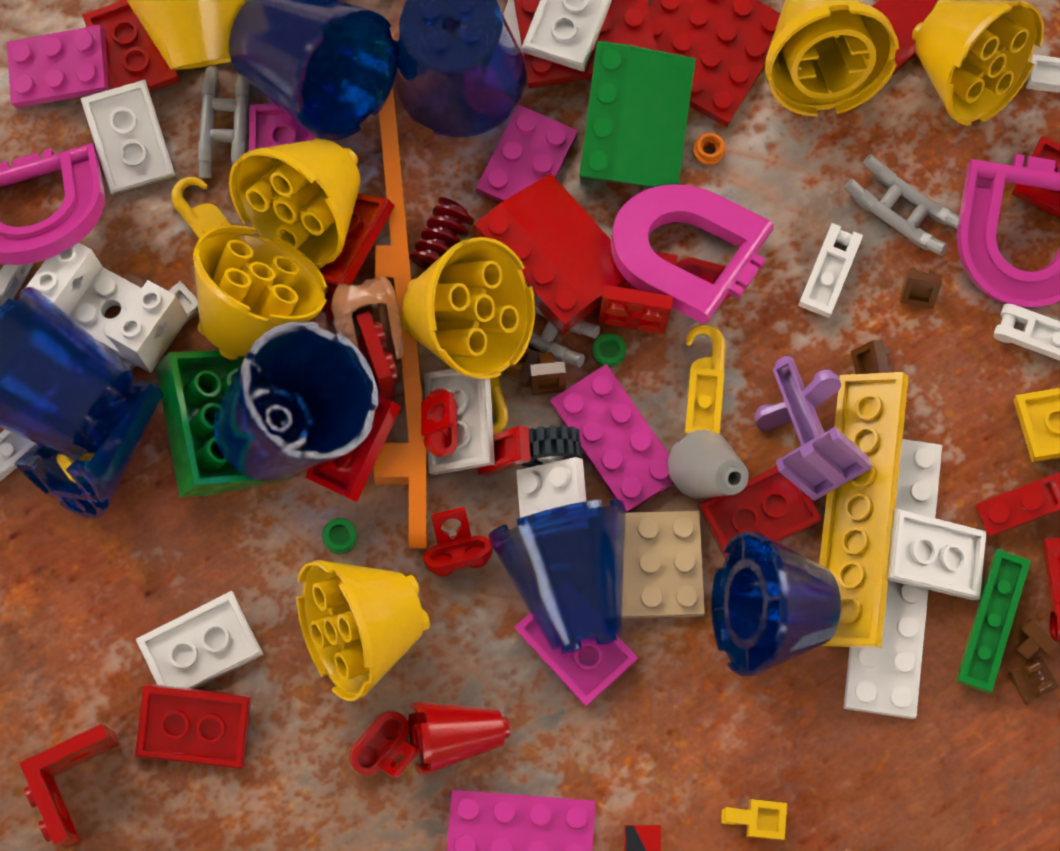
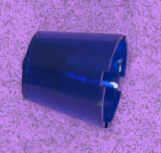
(316, 61)
(458, 65)
(56, 377)
(295, 403)

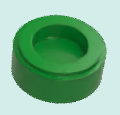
(609, 350)
(339, 536)

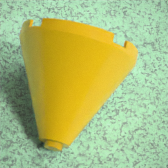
(829, 55)

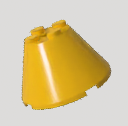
(978, 53)
(298, 194)
(251, 287)
(472, 308)
(357, 622)

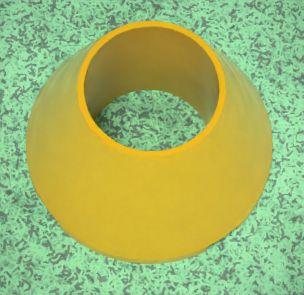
(189, 31)

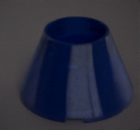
(770, 604)

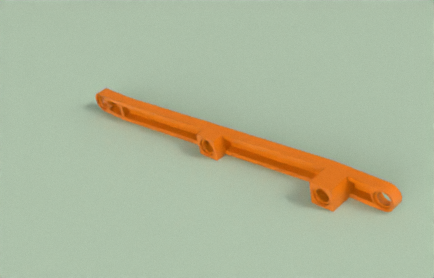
(402, 461)

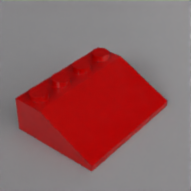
(560, 247)

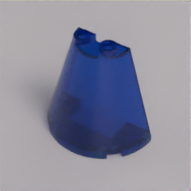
(101, 476)
(569, 570)

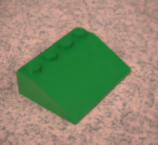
(636, 116)
(192, 391)

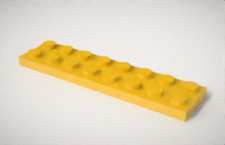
(862, 510)

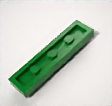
(993, 621)

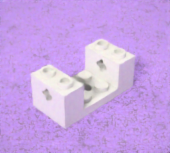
(85, 291)

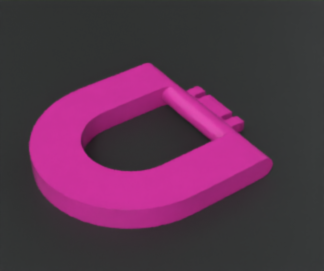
(700, 208)
(75, 217)
(978, 232)

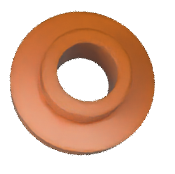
(709, 140)

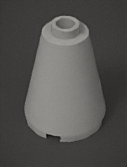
(706, 466)

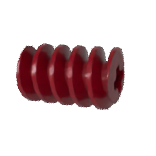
(441, 232)

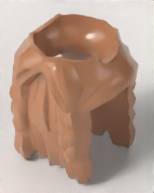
(373, 291)

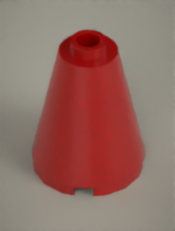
(453, 733)

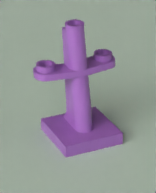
(823, 458)

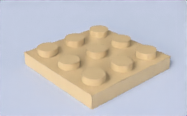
(662, 565)

